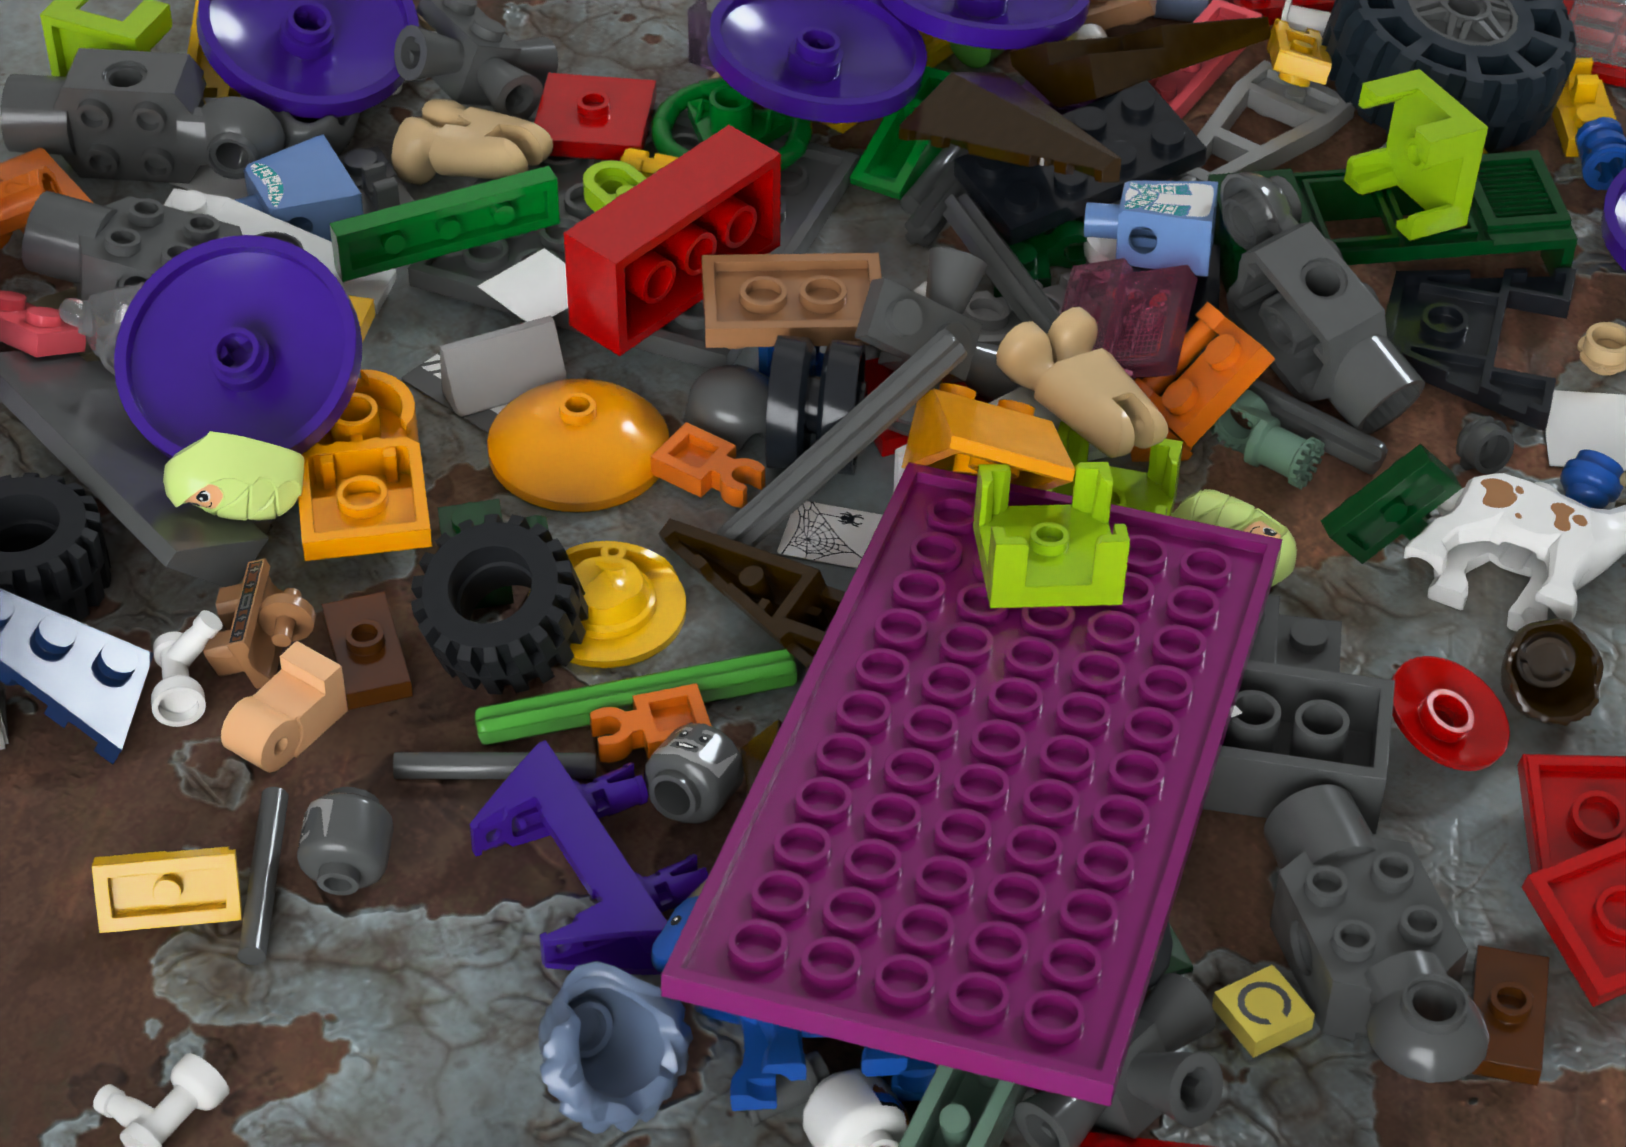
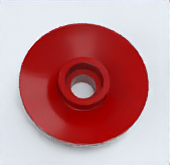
(1449, 713)

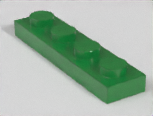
(445, 223)

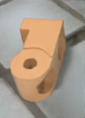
(287, 710)

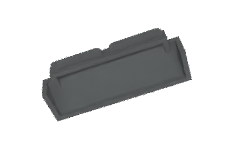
(83, 423)

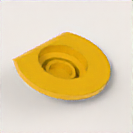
(631, 603)

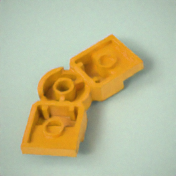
(366, 477)

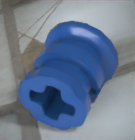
(1601, 151)

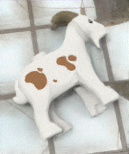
(1524, 531)

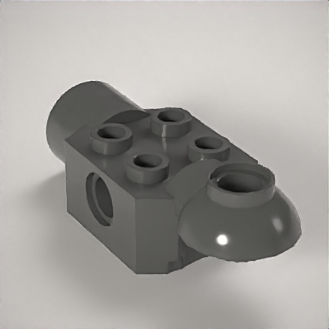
(136, 119)
(113, 242)
(1311, 308)
(1371, 939)

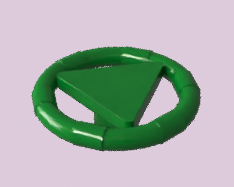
(715, 105)

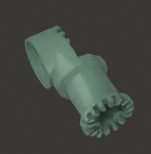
(1269, 442)

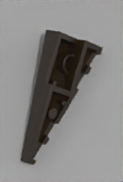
(1100, 66)
(1007, 124)
(773, 591)

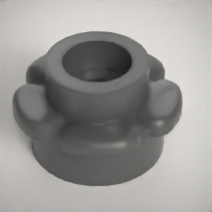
(1485, 445)

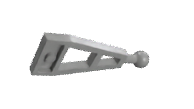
(1311, 111)

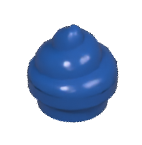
(1592, 479)

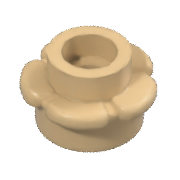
(1604, 348)

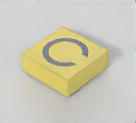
(1263, 1010)

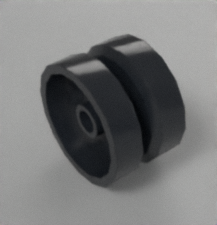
(810, 404)

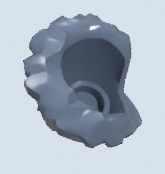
(611, 1047)

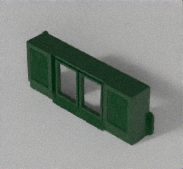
(1510, 212)

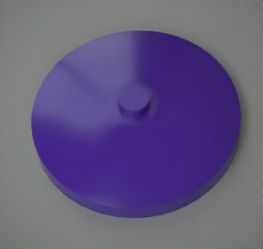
(993, 22)
(306, 53)
(818, 57)
(238, 344)

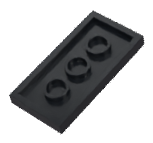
(1035, 199)

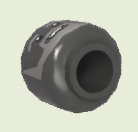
(693, 773)
(345, 839)

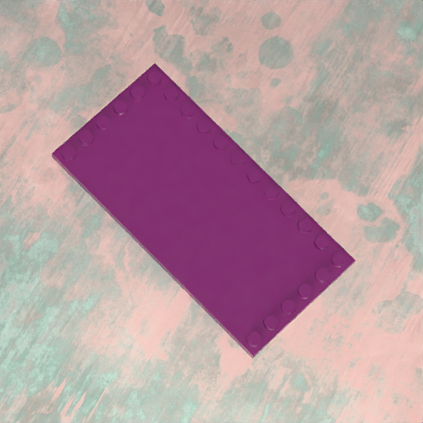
(982, 801)

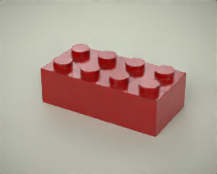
(643, 252)

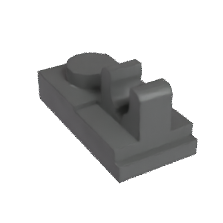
(375, 179)

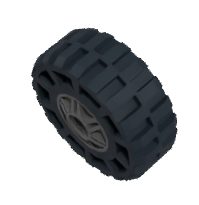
(1490, 55)

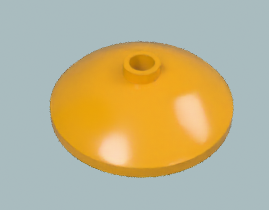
(576, 445)

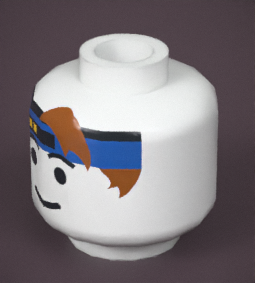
(854, 1112)

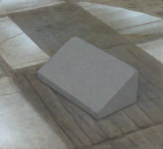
(500, 365)

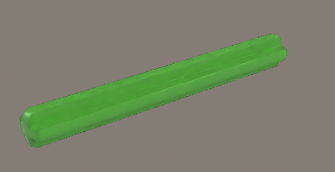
(572, 707)

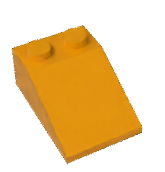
(959, 433)

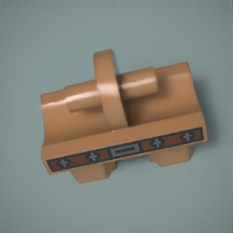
(258, 625)

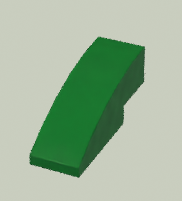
(894, 164)

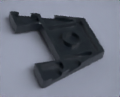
(1453, 327)

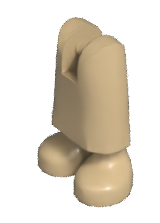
(466, 143)
(1080, 384)

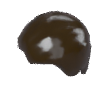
(1552, 672)

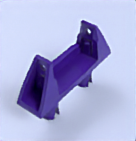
(545, 801)

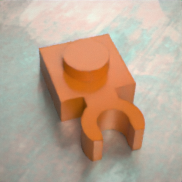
(705, 461)
(648, 724)

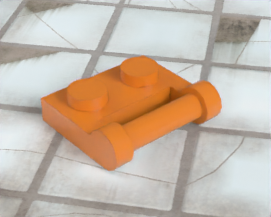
(1212, 381)

